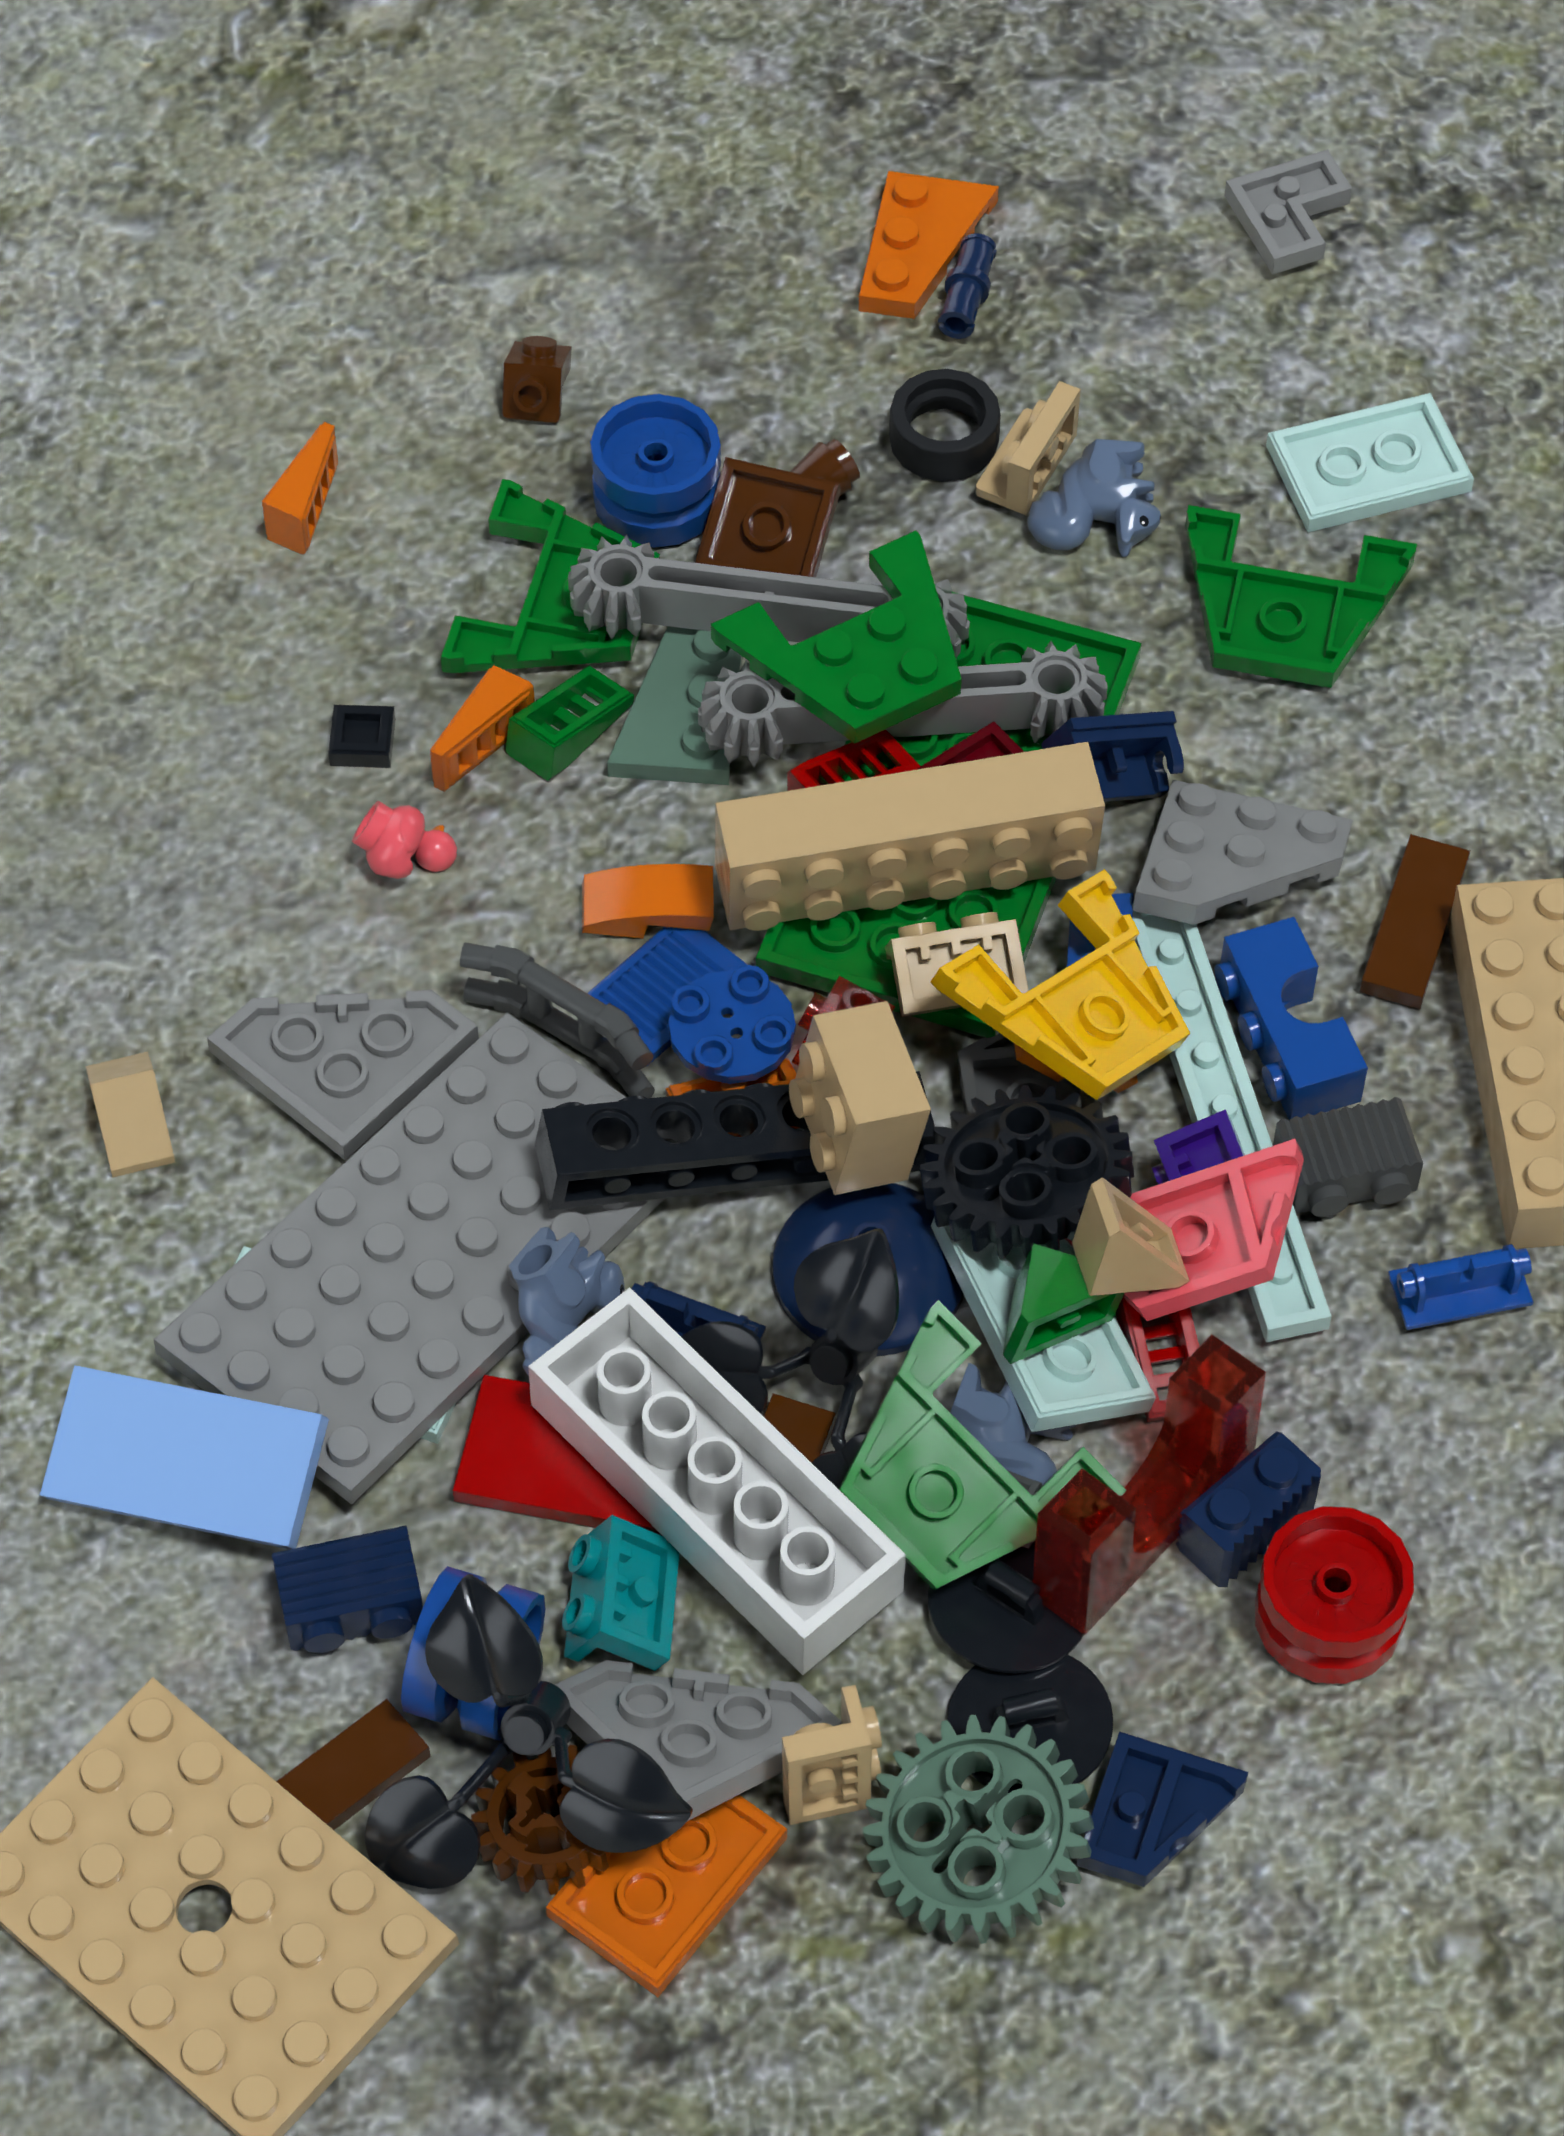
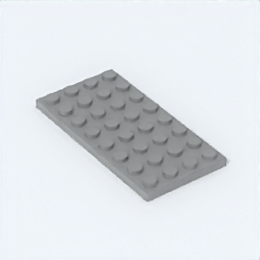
(397, 1268)

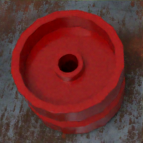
(1333, 1594)

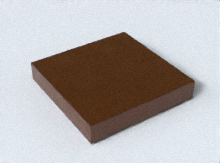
(768, 520)

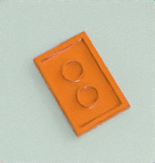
(667, 1899)

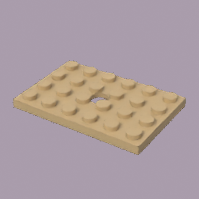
(238, 2014)

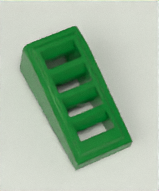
(549, 751)

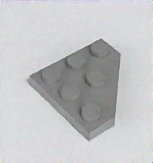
(1231, 849)
(343, 1059)
(695, 1726)

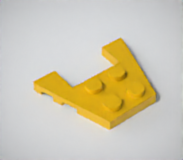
(1092, 1019)

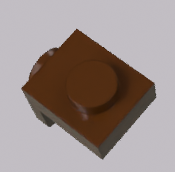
(535, 379)

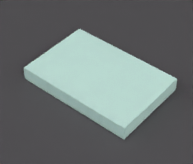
(1369, 462)

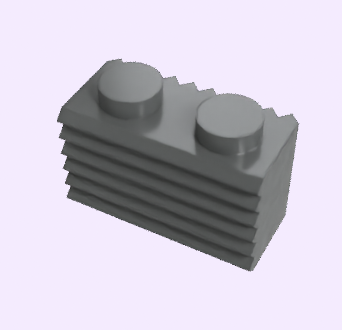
(1353, 1156)

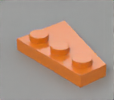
(916, 239)

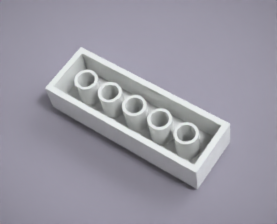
(717, 1480)

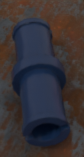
(967, 286)

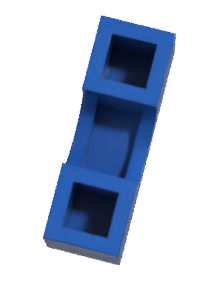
(1303, 1062)

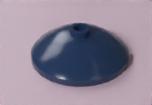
(918, 1258)

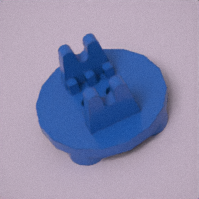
(758, 1014)

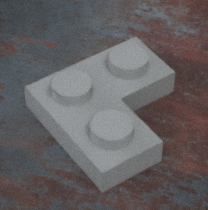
(1278, 203)

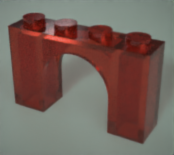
(1100, 1542)

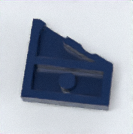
(1154, 1807)

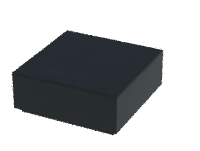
(362, 736)

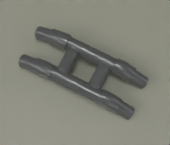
(619, 1052)

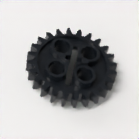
(1022, 1169)

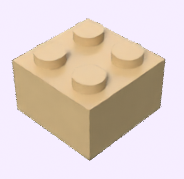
(859, 1098)

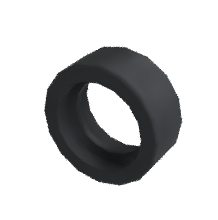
(950, 391)

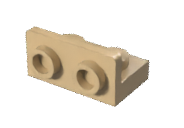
(1032, 451)
(923, 951)
(831, 1766)

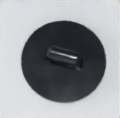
(1000, 1618)
(1057, 1701)

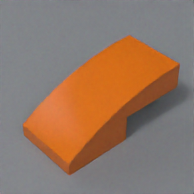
(632, 897)

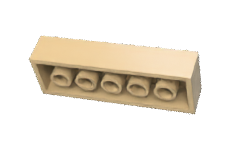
(908, 836)
(1512, 998)

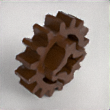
(537, 1840)

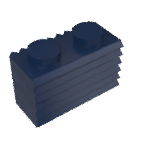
(1247, 1507)
(348, 1589)

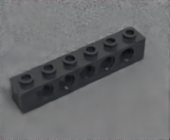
(703, 1162)

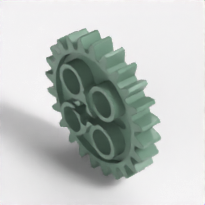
(1024, 1864)

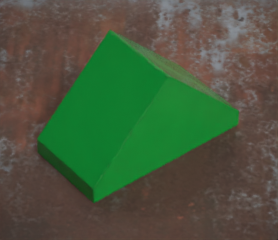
(1052, 1304)

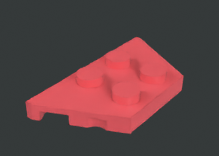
(1224, 1224)

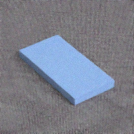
(184, 1457)

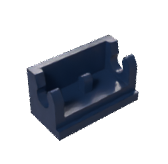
(1126, 751)

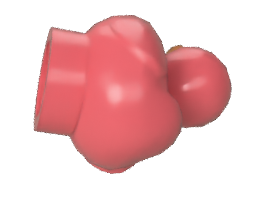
(394, 837)

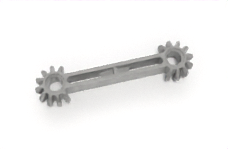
(631, 587)
(1024, 695)

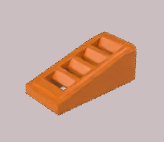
(300, 493)
(479, 726)

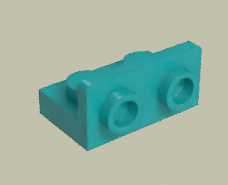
(622, 1594)

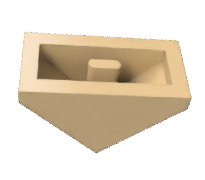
(130, 1114)
(1124, 1245)

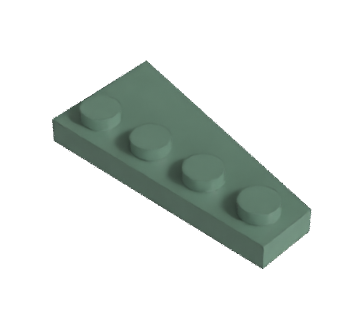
(662, 728)

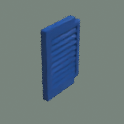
(654, 972)

